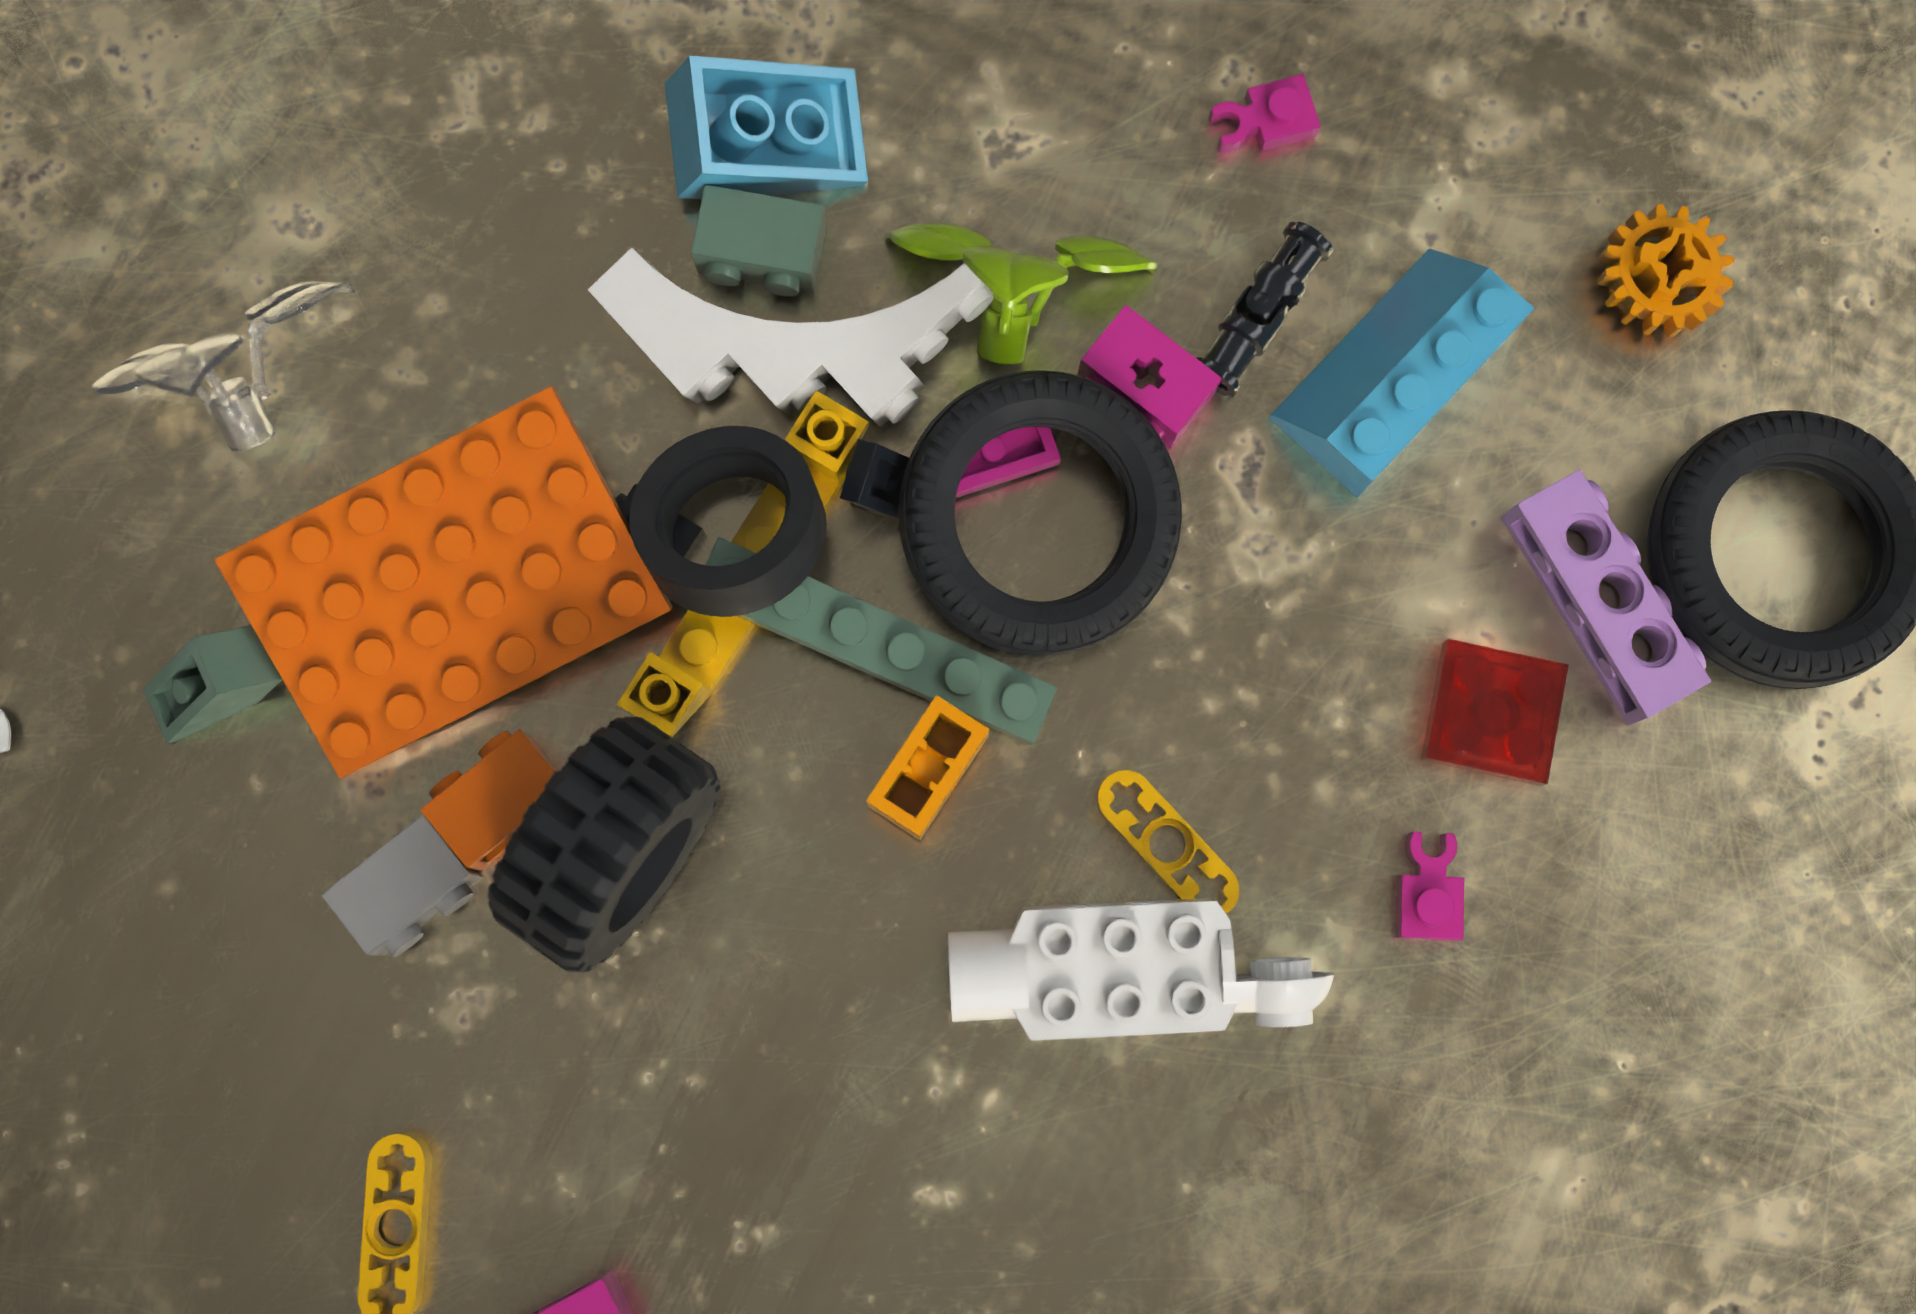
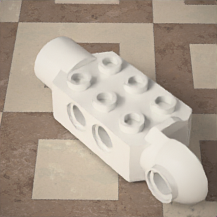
(1124, 972)

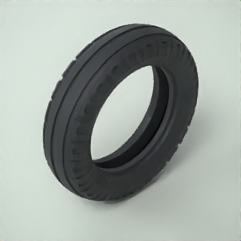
(1147, 489)
(1683, 565)

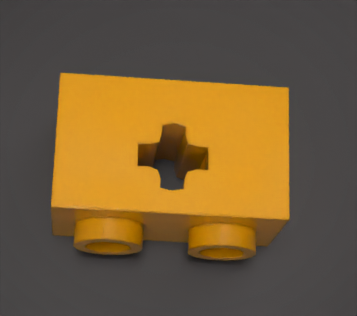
(928, 767)

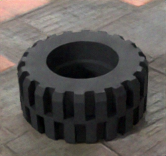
(603, 843)

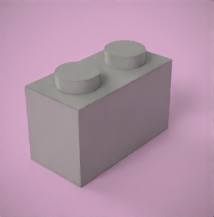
(401, 890)

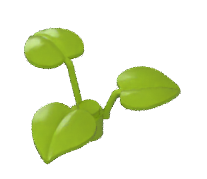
(1015, 276)

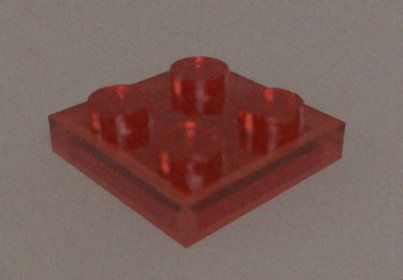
(1495, 712)

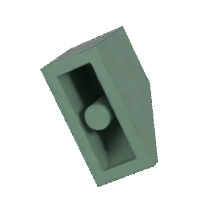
(210, 681)

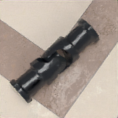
(1265, 305)

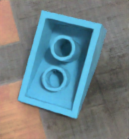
(764, 127)

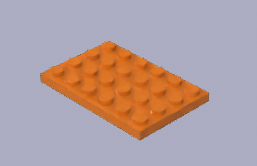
(444, 582)

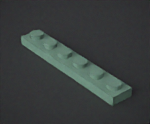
(902, 653)

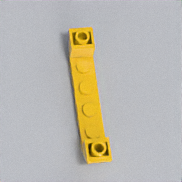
(703, 646)

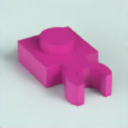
(1274, 113)
(1429, 901)

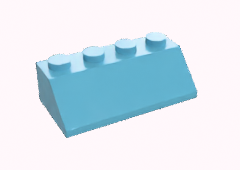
(1400, 366)

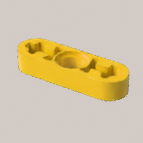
(1145, 800)
(380, 1178)

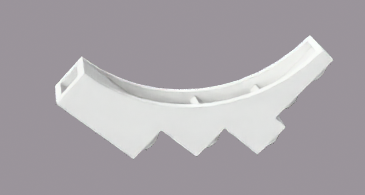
(789, 361)

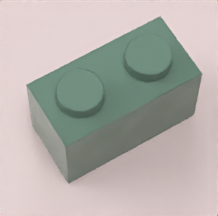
(759, 240)

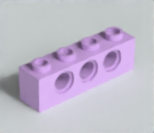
(1602, 631)

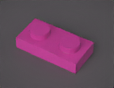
(1010, 457)

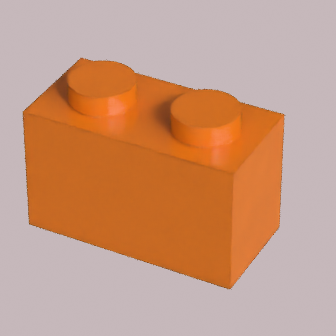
(487, 802)

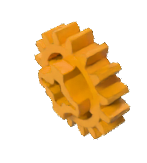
(1689, 262)

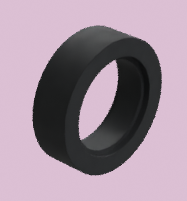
(705, 460)

